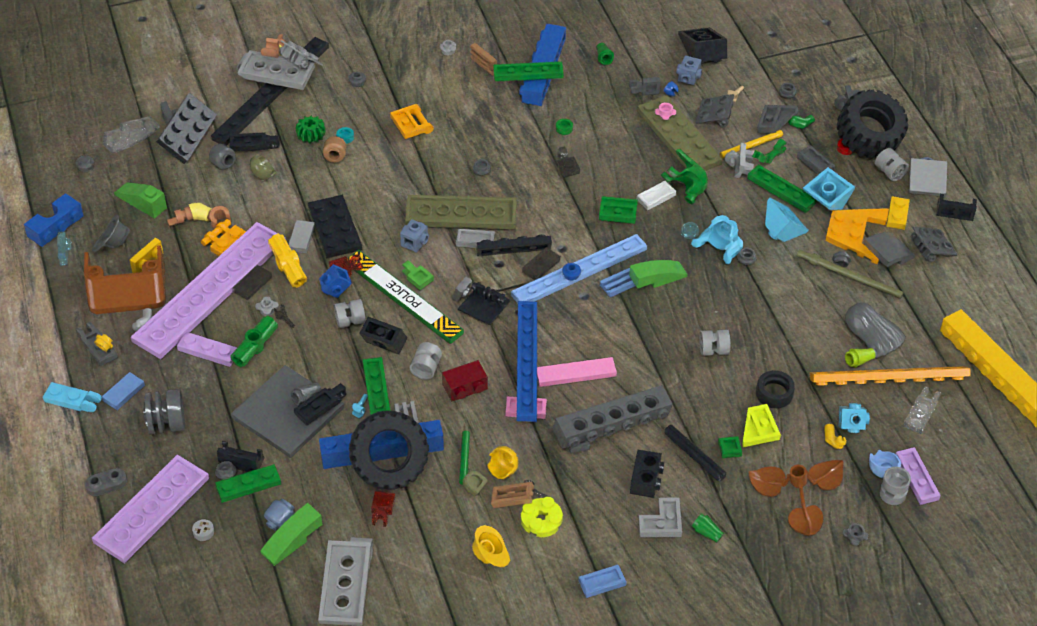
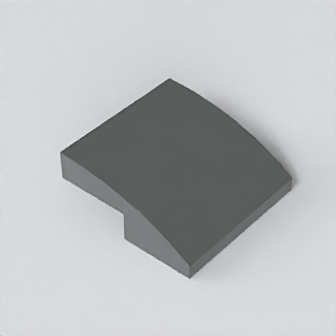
(888, 249)

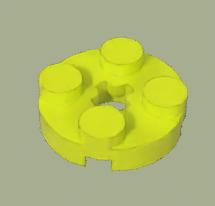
(541, 506)

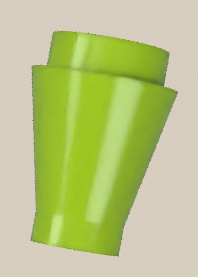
(857, 357)

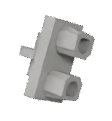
(740, 160)

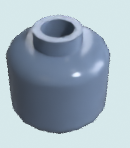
(278, 513)

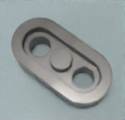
(105, 482)

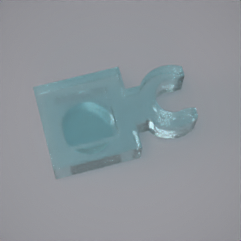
(63, 246)

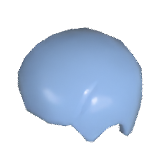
(882, 461)

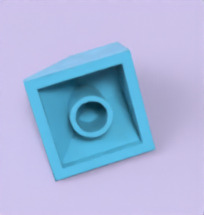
(782, 221)

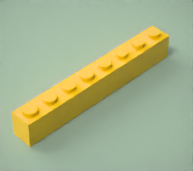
(992, 362)

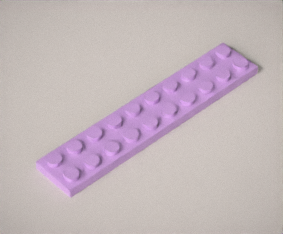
(204, 292)

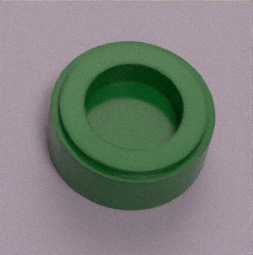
(564, 126)

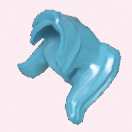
(722, 235)

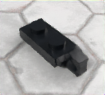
(253, 141)
(320, 403)

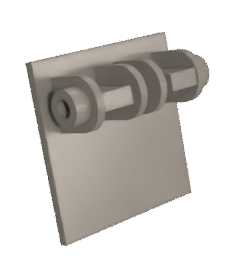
(297, 54)

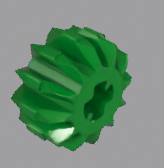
(310, 129)

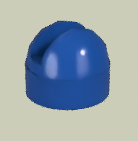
(670, 88)

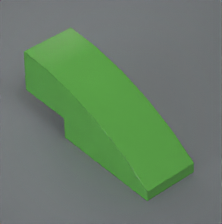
(656, 273)
(292, 534)

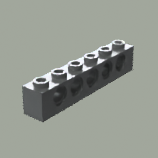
(644, 407)

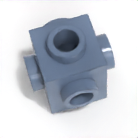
(689, 70)
(414, 235)

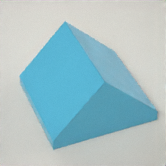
(830, 189)

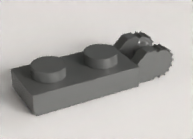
(88, 340)

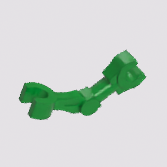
(778, 149)

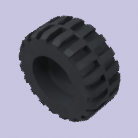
(882, 109)
(415, 459)

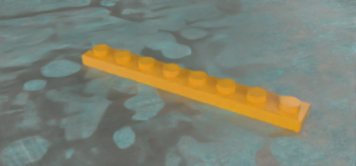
(898, 375)

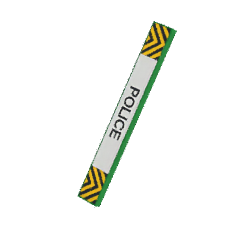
(408, 299)

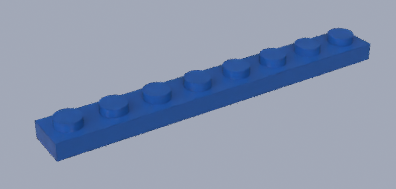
(527, 362)

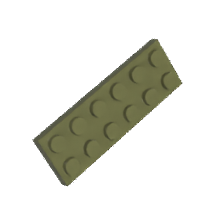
(679, 134)
(462, 211)

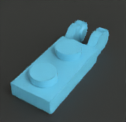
(71, 397)

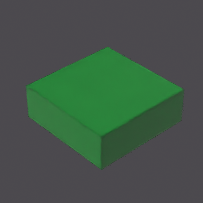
(730, 447)

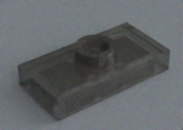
(541, 264)
(252, 282)

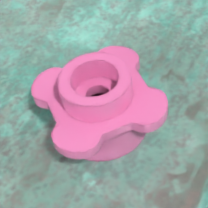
(665, 111)

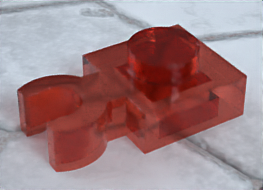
(347, 264)
(382, 506)

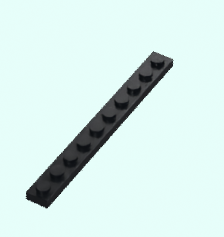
(259, 101)

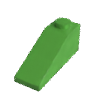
(143, 197)

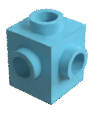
(846, 417)

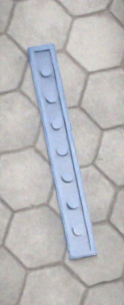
(589, 265)

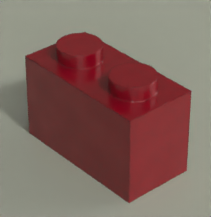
(464, 380)

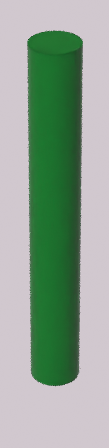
(464, 455)

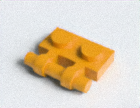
(229, 236)

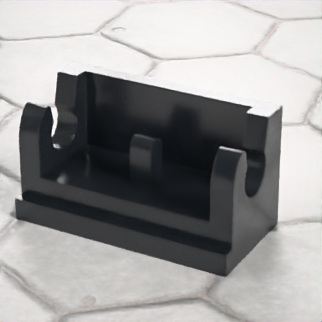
(956, 209)
(239, 458)

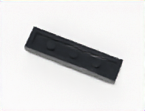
(518, 245)

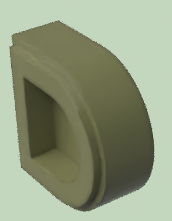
(474, 482)

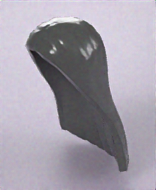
(874, 329)

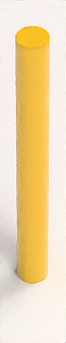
(755, 142)

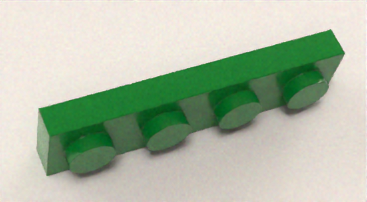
(528, 71)
(781, 188)
(376, 385)

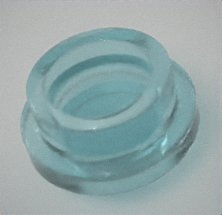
(690, 230)

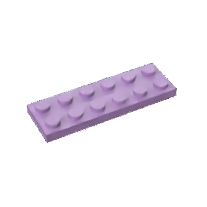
(150, 508)

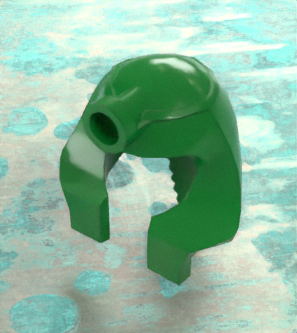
(693, 177)

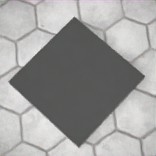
(272, 416)

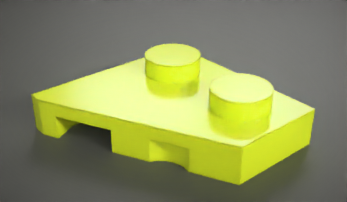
(760, 426)

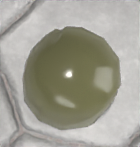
(261, 167)

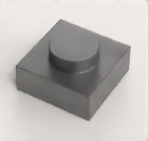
(462, 289)

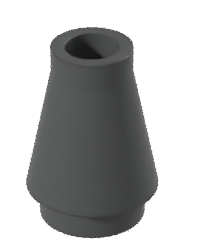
(303, 393)

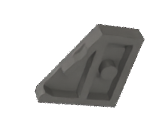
(775, 116)

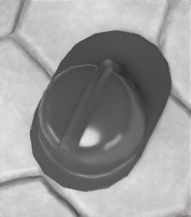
(113, 236)

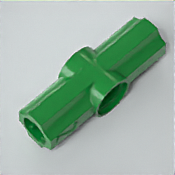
(254, 341)

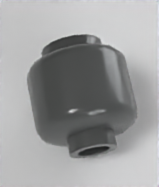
(222, 156)

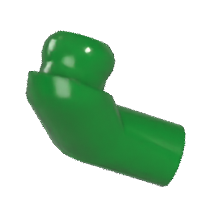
(801, 123)

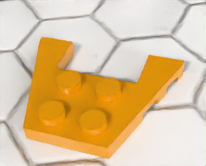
(848, 228)

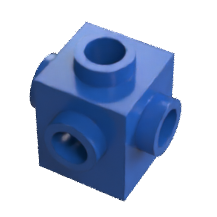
(335, 281)

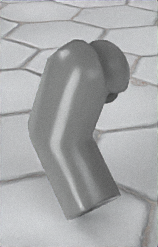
(147, 315)

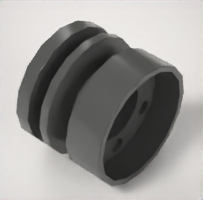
(164, 411)

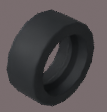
(775, 377)

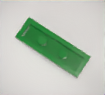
(248, 483)

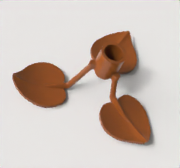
(826, 475)

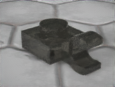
(567, 165)

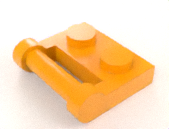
(407, 124)

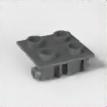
(716, 109)
(931, 242)

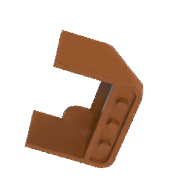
(125, 291)

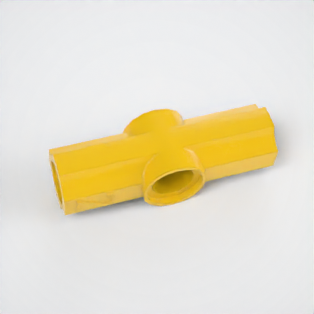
(287, 260)

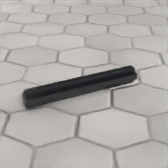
(695, 453)

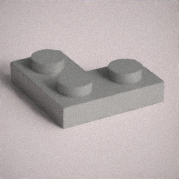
(666, 523)

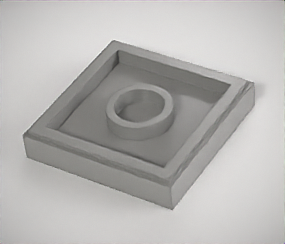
(928, 177)

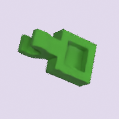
(417, 276)

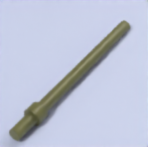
(817, 260)

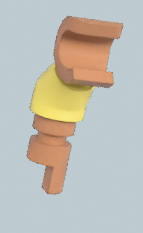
(272, 47)
(199, 211)

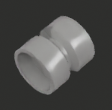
(891, 164)
(356, 310)
(721, 342)
(425, 360)
(895, 485)

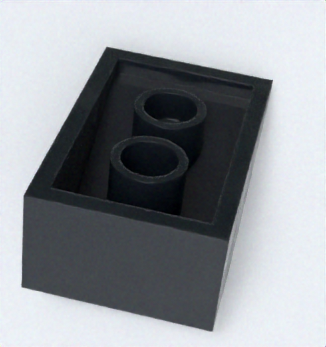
(704, 44)

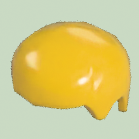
(503, 462)

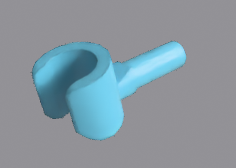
(358, 410)

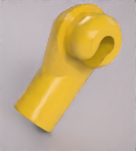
(830, 438)

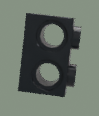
(646, 473)

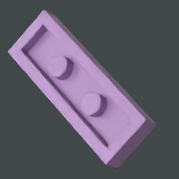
(206, 348)
(920, 479)

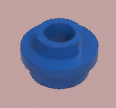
(571, 271)

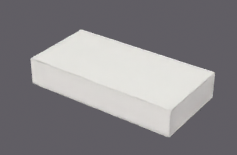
(656, 195)

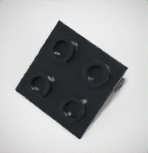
(484, 303)

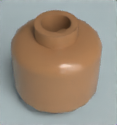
(334, 149)

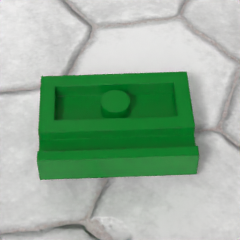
(618, 209)

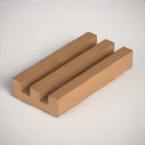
(482, 58)
(511, 497)

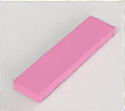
(576, 372)

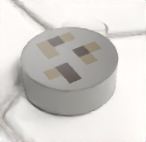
(203, 530)

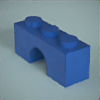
(44, 229)

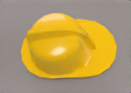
(490, 547)

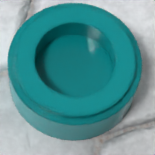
(346, 134)

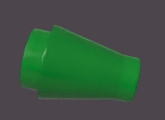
(605, 55)
(707, 528)

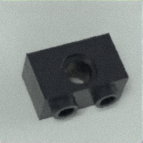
(383, 335)

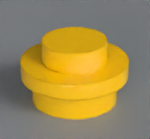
(103, 342)

